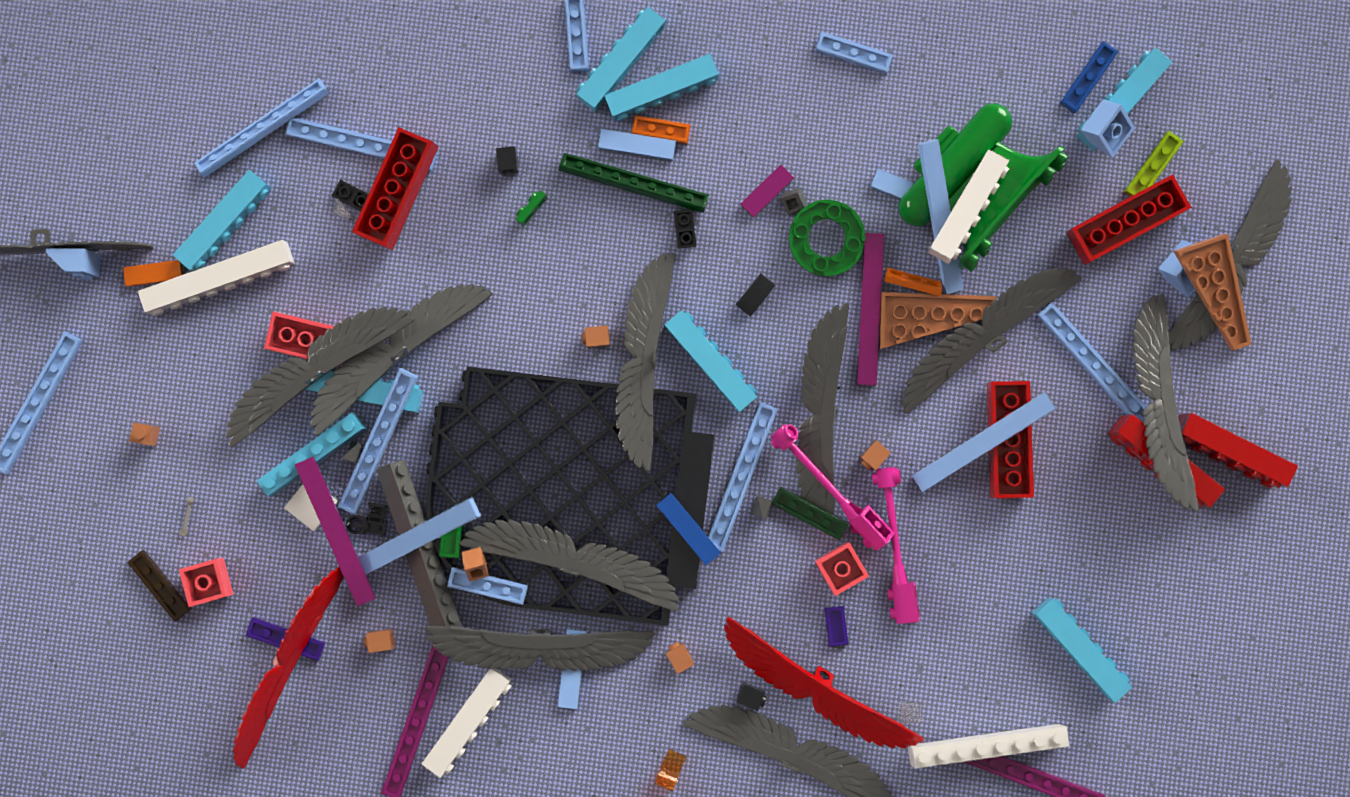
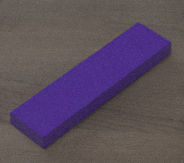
(273, 635)

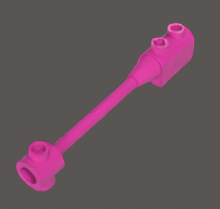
(862, 521)
(901, 591)

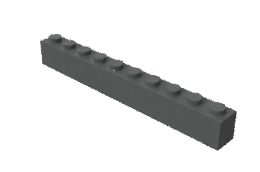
(424, 560)

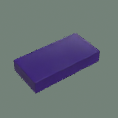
(836, 626)

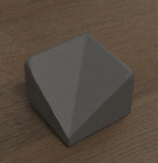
(794, 200)
(354, 452)
(761, 507)

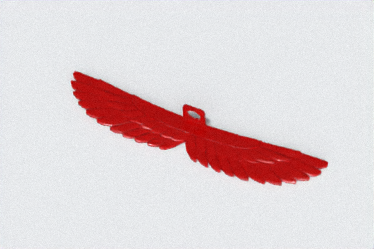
(273, 682)
(801, 684)

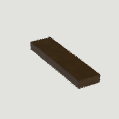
(159, 585)

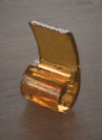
(670, 770)

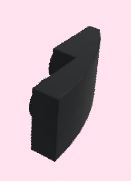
(350, 195)
(685, 228)
(755, 294)

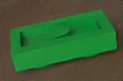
(535, 202)

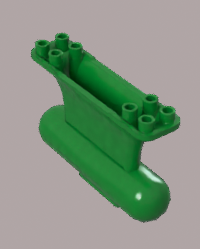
(961, 157)

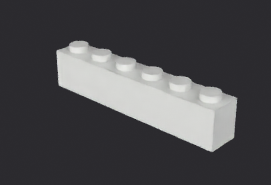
(968, 207)
(466, 721)

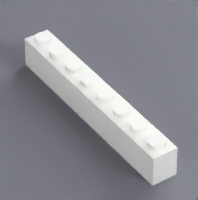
(216, 277)
(988, 745)

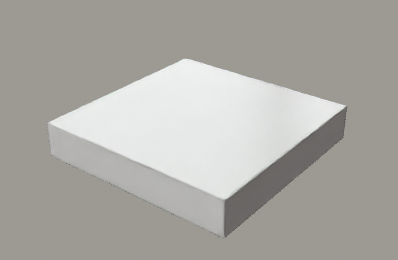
(302, 508)

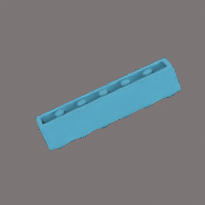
(621, 59)
(1136, 85)
(662, 87)
(222, 221)
(710, 360)
(377, 393)
(320, 448)
(1082, 650)

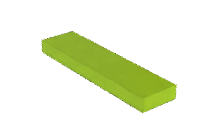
(1155, 163)

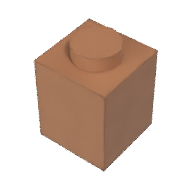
(596, 337)
(144, 434)
(874, 456)
(475, 564)
(379, 640)
(679, 657)

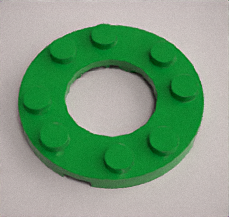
(852, 228)

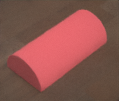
(293, 334)

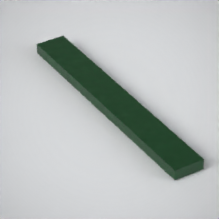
(633, 182)

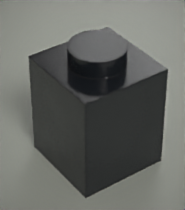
(507, 161)
(751, 696)

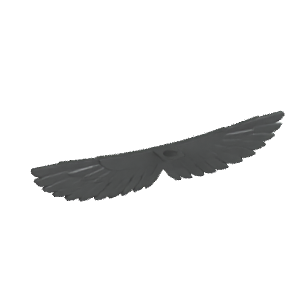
(40, 248)
(1247, 248)
(642, 340)
(969, 340)
(324, 355)
(366, 368)
(1156, 382)
(819, 397)
(555, 550)
(518, 650)
(778, 742)

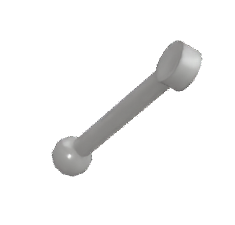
(183, 532)

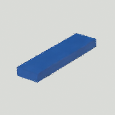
(1089, 77)
(688, 529)

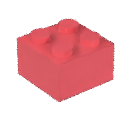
(841, 568)
(206, 582)

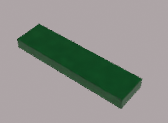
(810, 513)

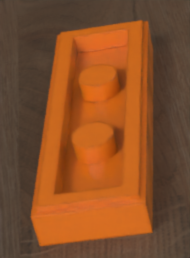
(661, 129)
(152, 273)
(913, 281)

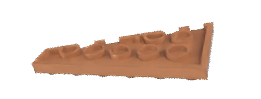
(1215, 279)
(920, 315)

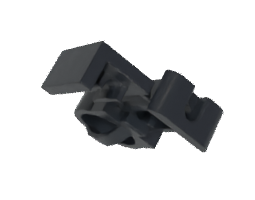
(373, 519)

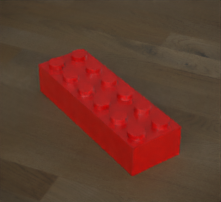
(395, 188)
(1128, 219)
(1129, 433)
(1236, 452)
(1013, 459)

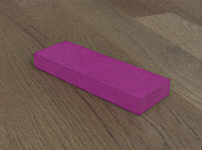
(767, 191)

